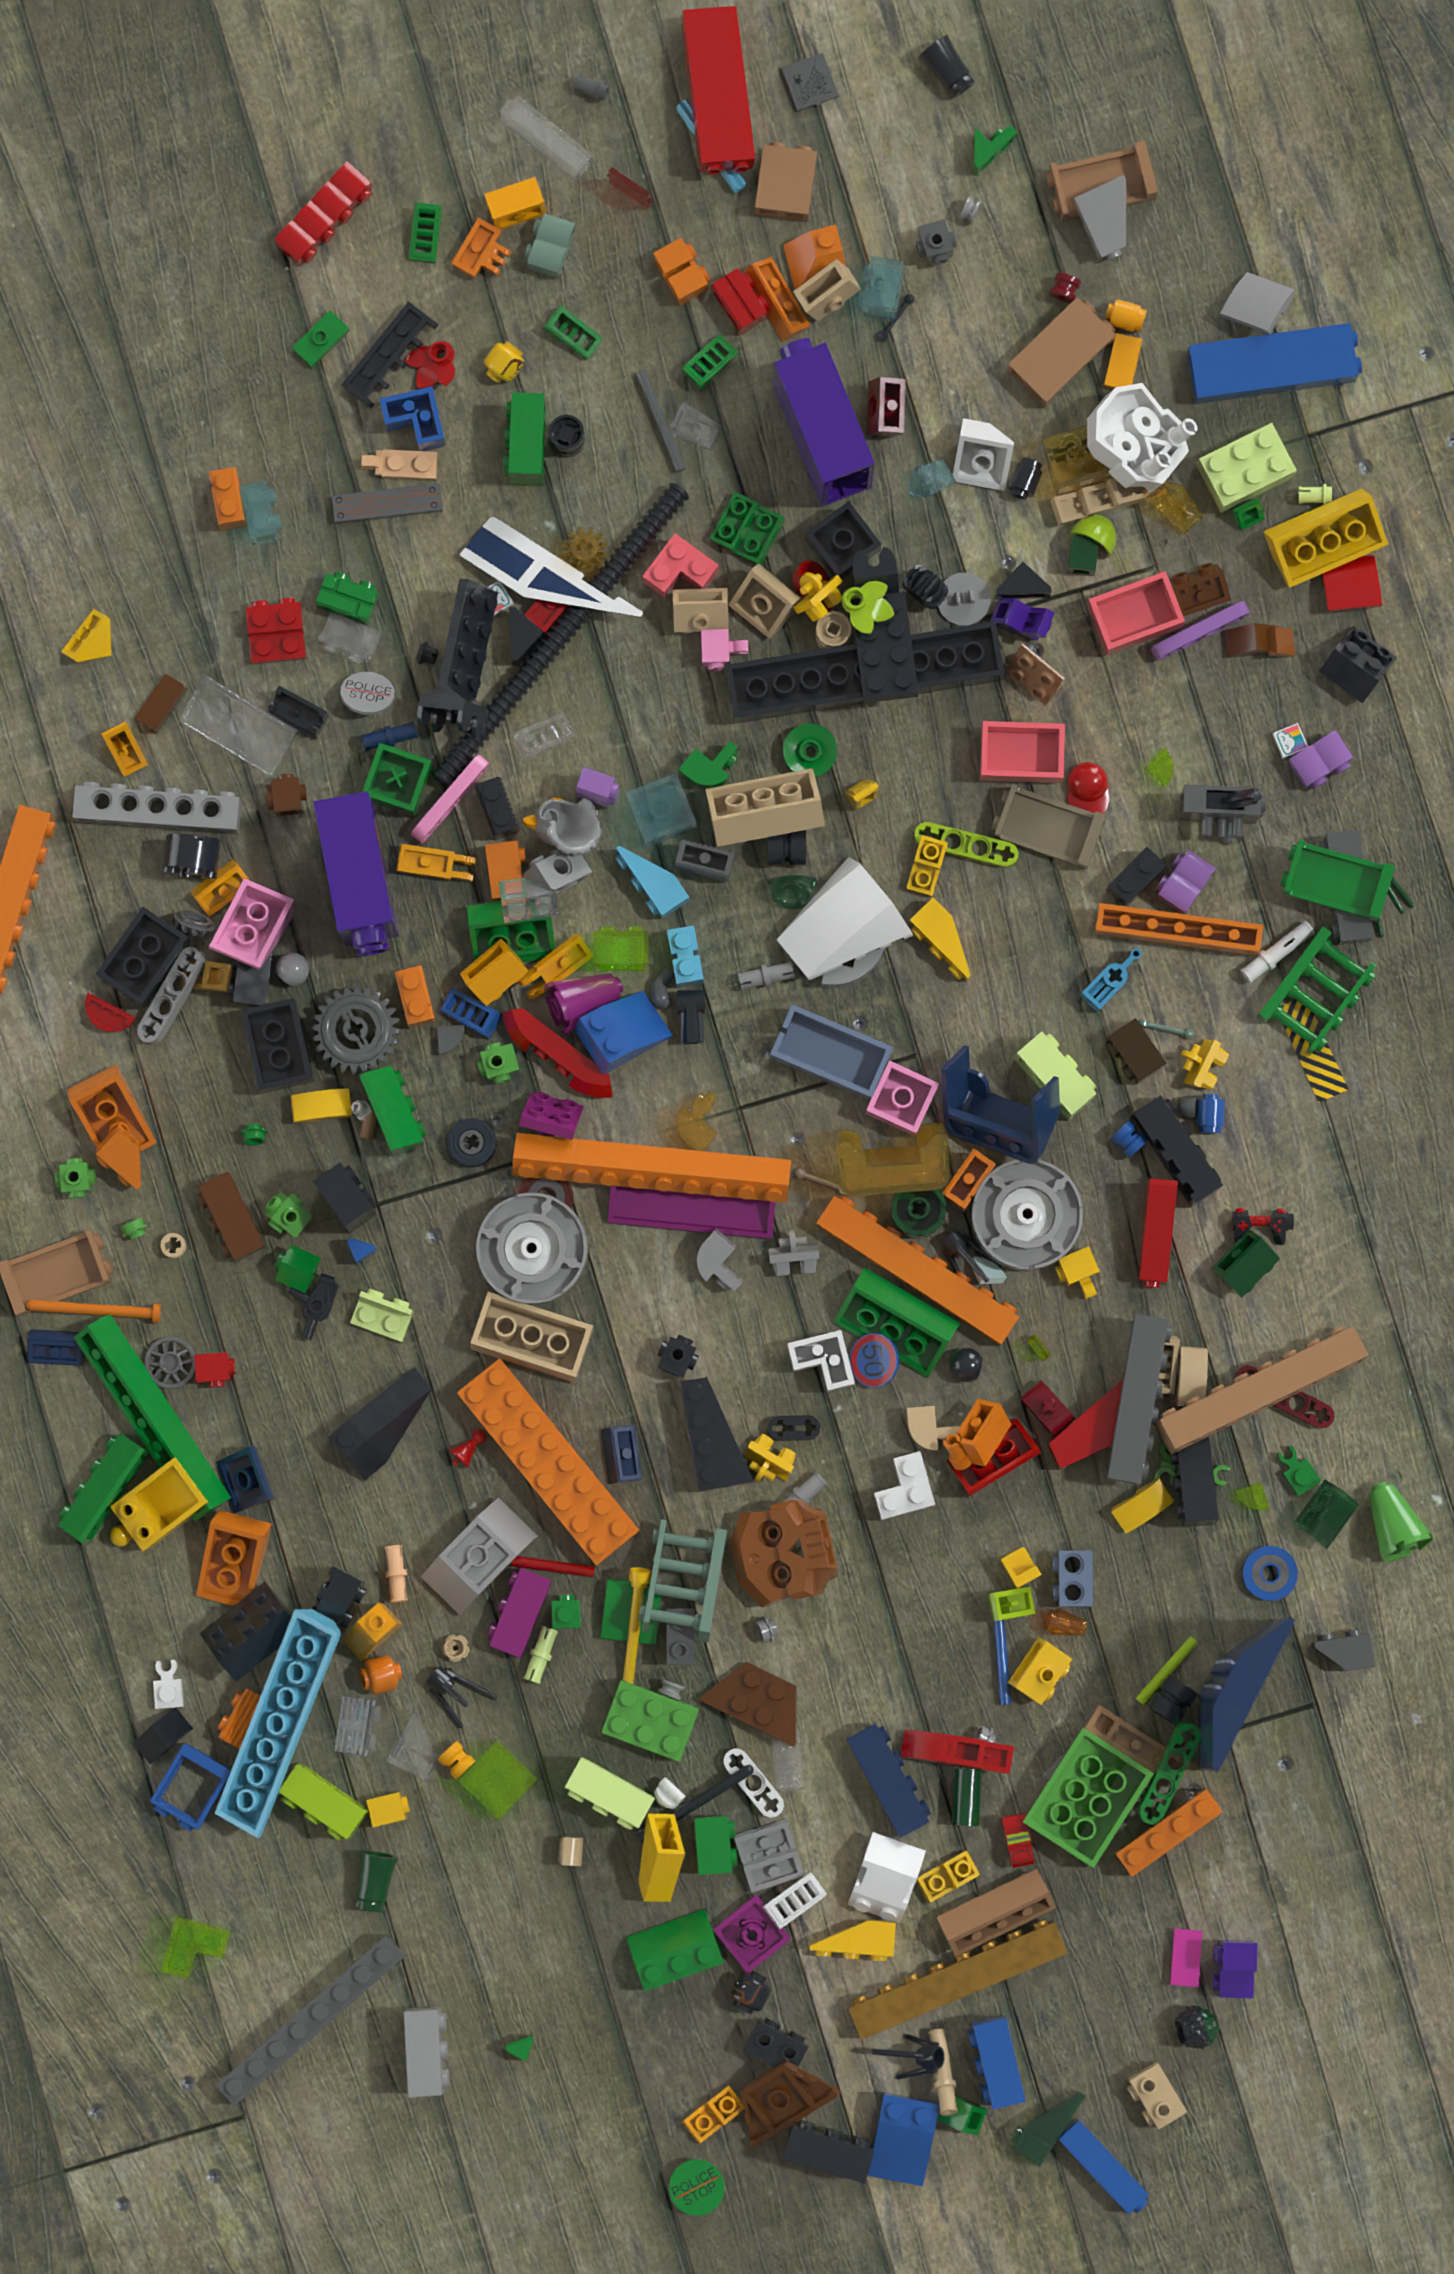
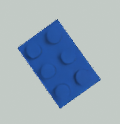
(996, 2062)

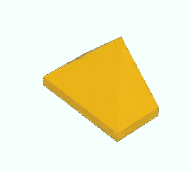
(91, 639)

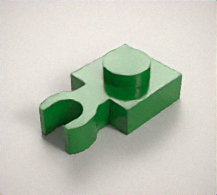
(1300, 1474)

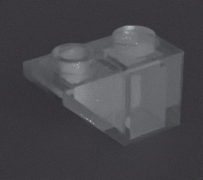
(526, 900)

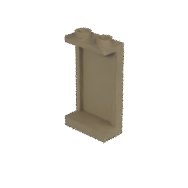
(1048, 826)

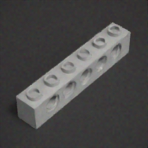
(224, 822)

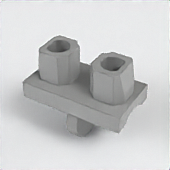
(783, 1255)

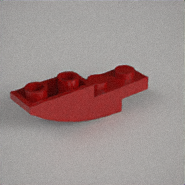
(957, 1751)

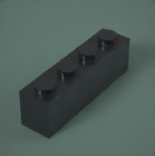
(1195, 1485)

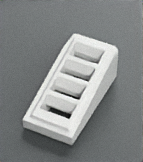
(814, 1888)

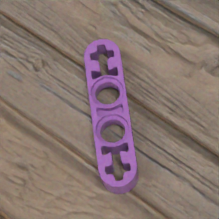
(1200, 630)

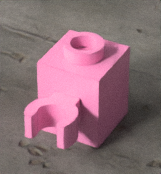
(717, 648)

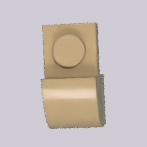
(923, 1430)

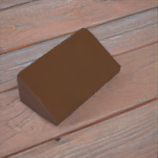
(161, 703)

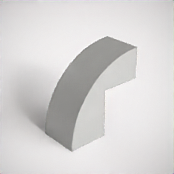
(847, 975)

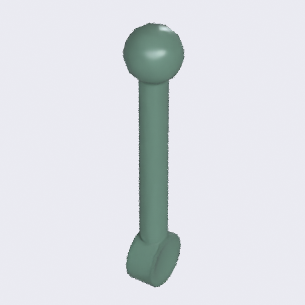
(1188, 1033)

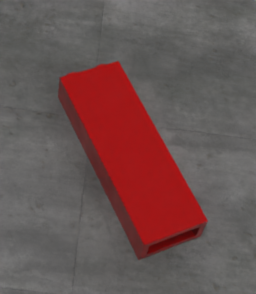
(718, 89)

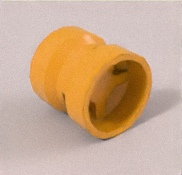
(450, 1757)

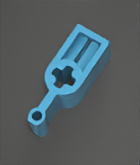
(1111, 988)

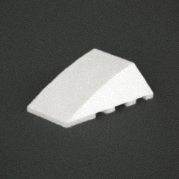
(842, 923)

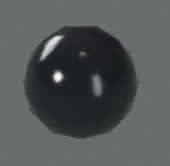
(966, 1364)

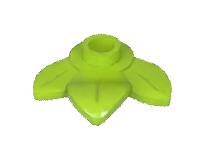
(871, 608)

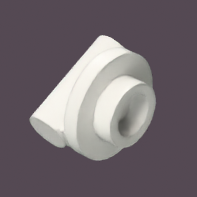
(668, 1794)

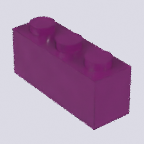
(519, 1612)

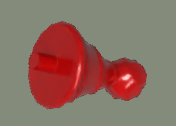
(465, 1451)

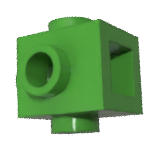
(497, 1052)
(84, 1183)
(287, 1214)

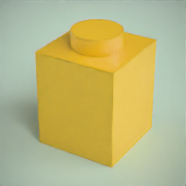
(388, 1809)

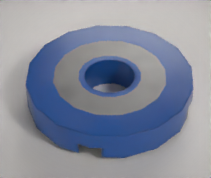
(1285, 1567)

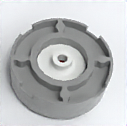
(1019, 1241)
(505, 1242)

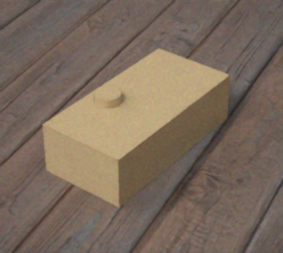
(765, 807)
(531, 1337)

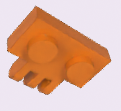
(481, 250)

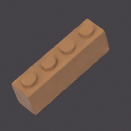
(996, 1912)

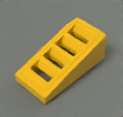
(862, 793)

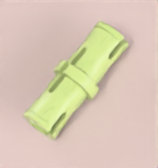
(540, 1654)

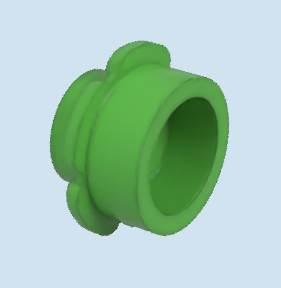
(134, 1229)

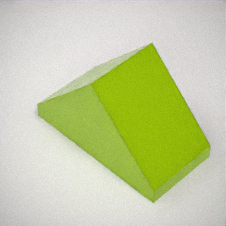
(1011, 1603)

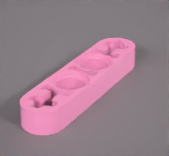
(450, 799)

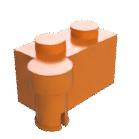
(977, 1435)

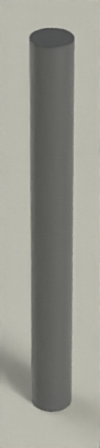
(660, 421)

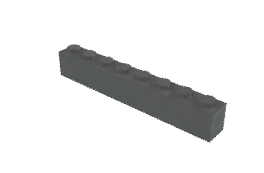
(310, 2020)

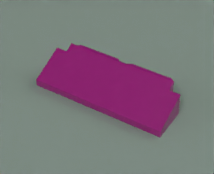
(691, 1212)

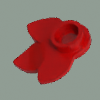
(430, 367)

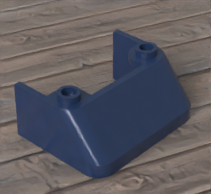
(992, 1120)

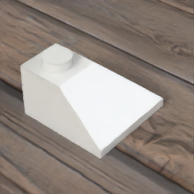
(982, 455)

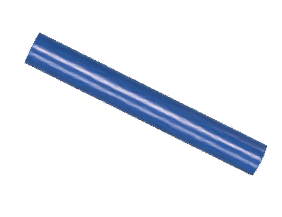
(1002, 1662)

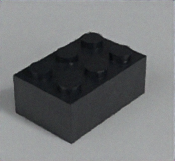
(143, 957)
(277, 1046)
(342, 1193)
(248, 1631)
(829, 2151)

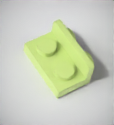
(382, 1316)

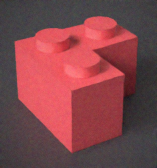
(679, 561)

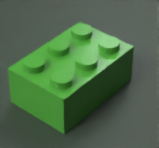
(650, 1720)

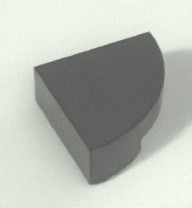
(449, 1037)

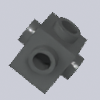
(935, 242)

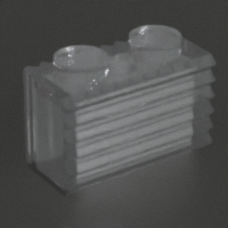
(356, 1726)

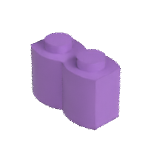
(1320, 760)
(597, 787)
(1186, 881)

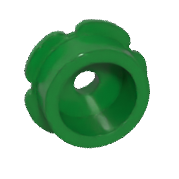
(253, 1134)

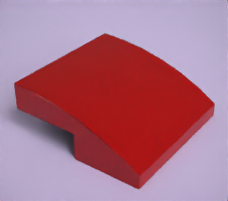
(1352, 585)

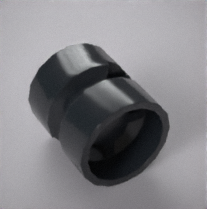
(567, 435)
(787, 848)
(1172, 1699)

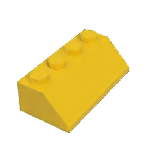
(1326, 537)

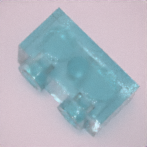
(259, 512)

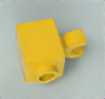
(1078, 1268)

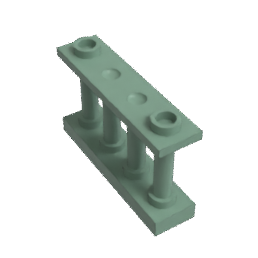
(708, 1571)

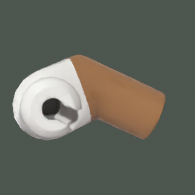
(367, 1116)

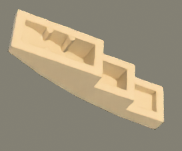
(1095, 500)

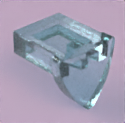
(930, 479)

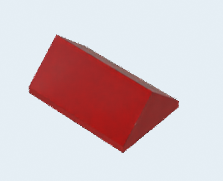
(1012, 1452)

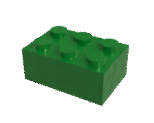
(525, 439)

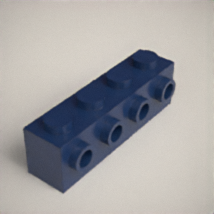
(888, 1780)

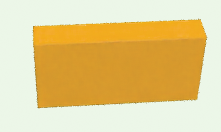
(1122, 361)

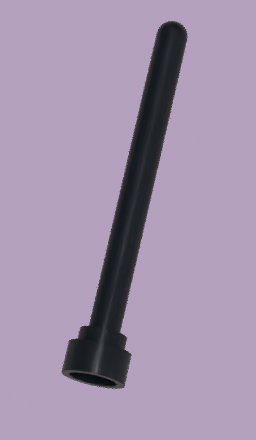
(704, 1797)

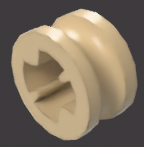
(179, 1251)

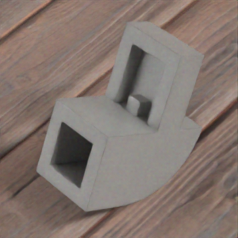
(711, 1258)

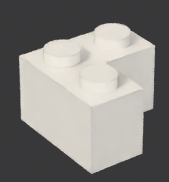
(824, 1351)
(913, 1491)

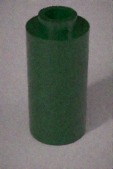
(966, 1796)

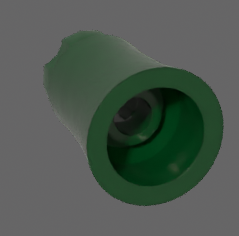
(374, 1879)

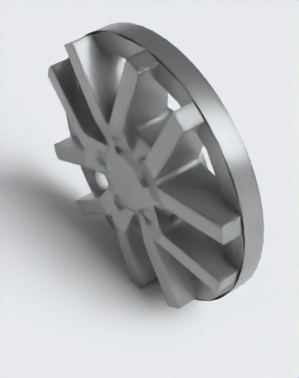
(170, 1362)

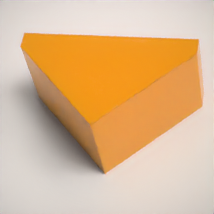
(124, 749)

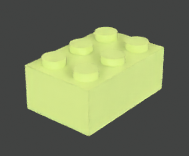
(1246, 468)
(1044, 1061)
(609, 1793)

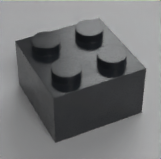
(840, 538)

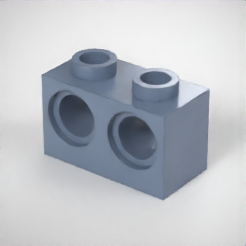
(1082, 1579)

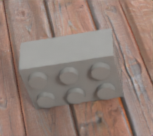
(426, 2051)

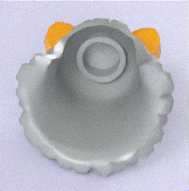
(566, 825)

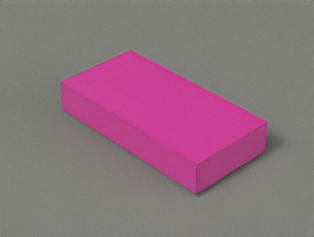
(1186, 1957)

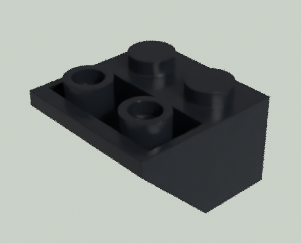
(1357, 664)

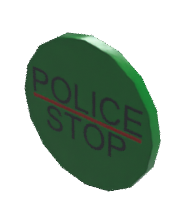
(696, 2187)

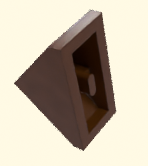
(1247, 640)

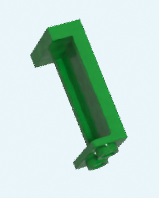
(1337, 880)

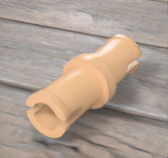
(396, 1573)

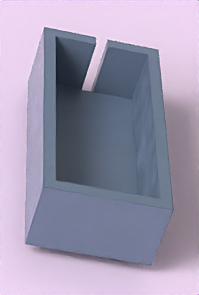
(831, 1052)

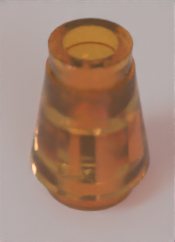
(1064, 1623)

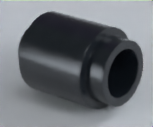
(1025, 478)

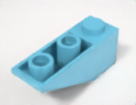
(659, 885)

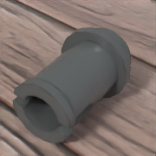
(591, 87)

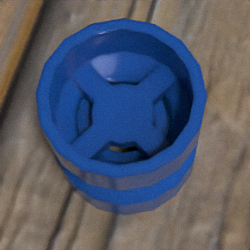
(1129, 1139)

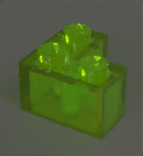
(188, 1939)

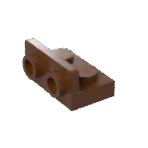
(1200, 588)

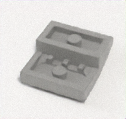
(1257, 303)
(769, 1855)

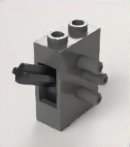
(1221, 806)

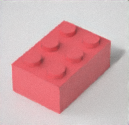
(1135, 613)
(1022, 752)

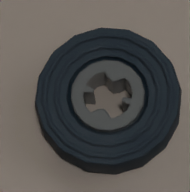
(475, 1156)

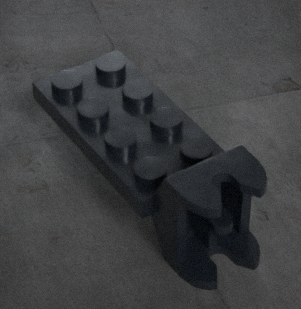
(887, 652)
(462, 663)

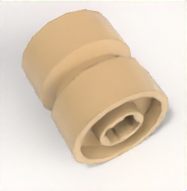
(833, 630)

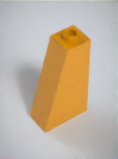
(372, 1631)

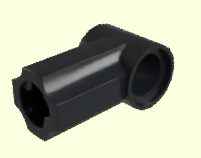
(691, 1010)

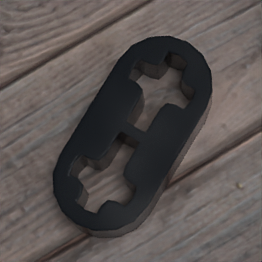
(795, 1420)

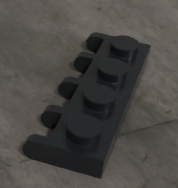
(387, 353)

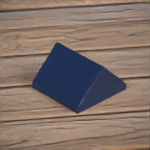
(245, 1479)

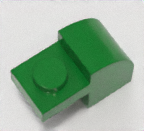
(707, 774)

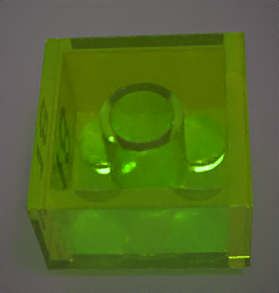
(621, 949)
(498, 1779)

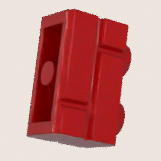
(739, 300)

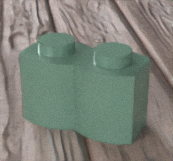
(550, 246)

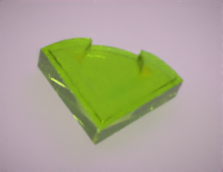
(1162, 767)
(1253, 1497)

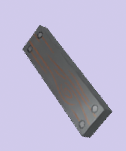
(387, 503)

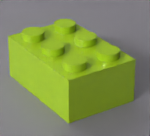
(323, 1802)

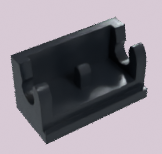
(298, 712)

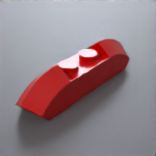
(529, 1032)

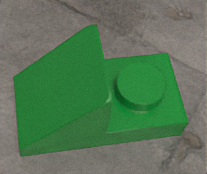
(986, 152)

